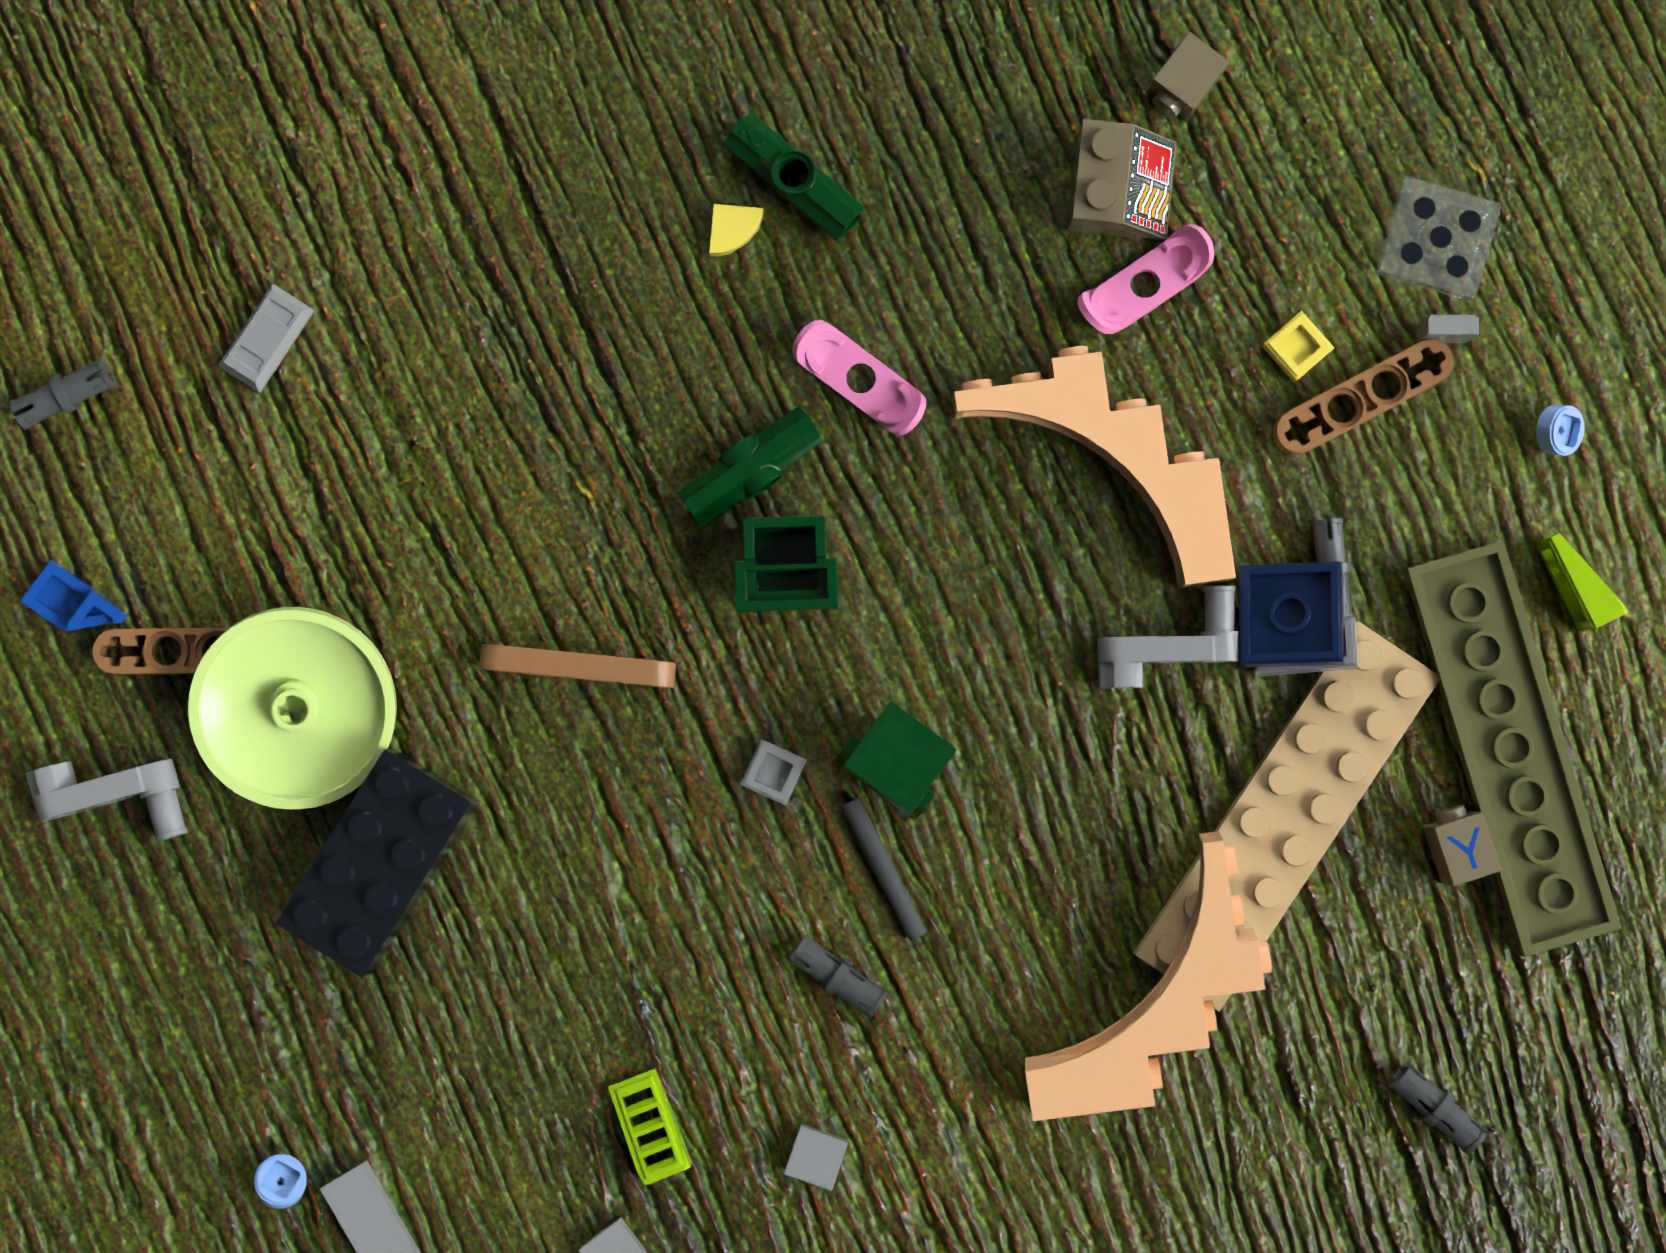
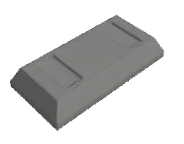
(266, 338)

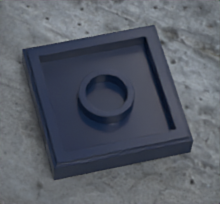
(1291, 614)

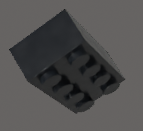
(377, 862)

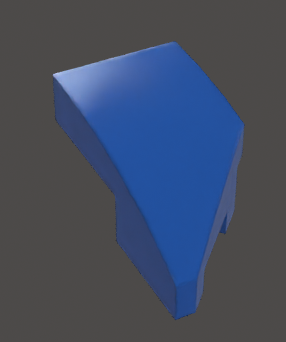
(70, 601)

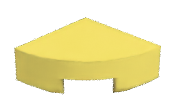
(733, 227)

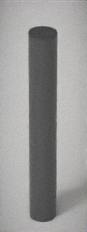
(884, 869)

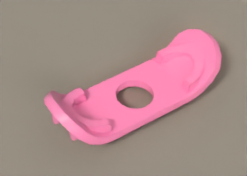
(1174, 263)
(832, 354)

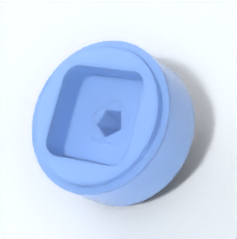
(1560, 430)
(280, 1181)

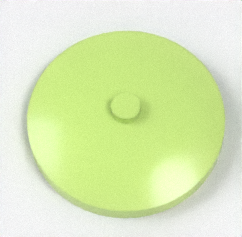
(292, 708)

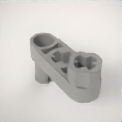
(1122, 658)
(59, 795)

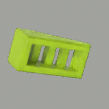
(1582, 590)
(664, 1168)

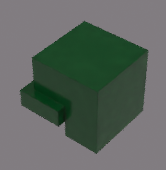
(785, 566)
(897, 760)

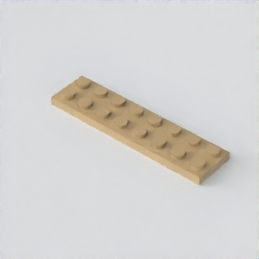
(1303, 790)

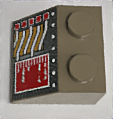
(1121, 181)

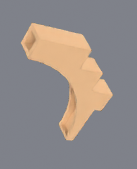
(1074, 401)
(1213, 960)

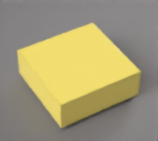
(1297, 346)

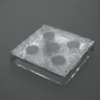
(1438, 238)

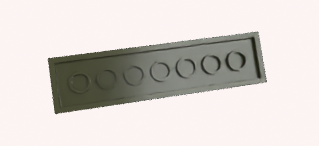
(1512, 748)

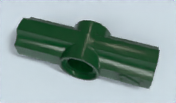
(771, 155)
(750, 467)

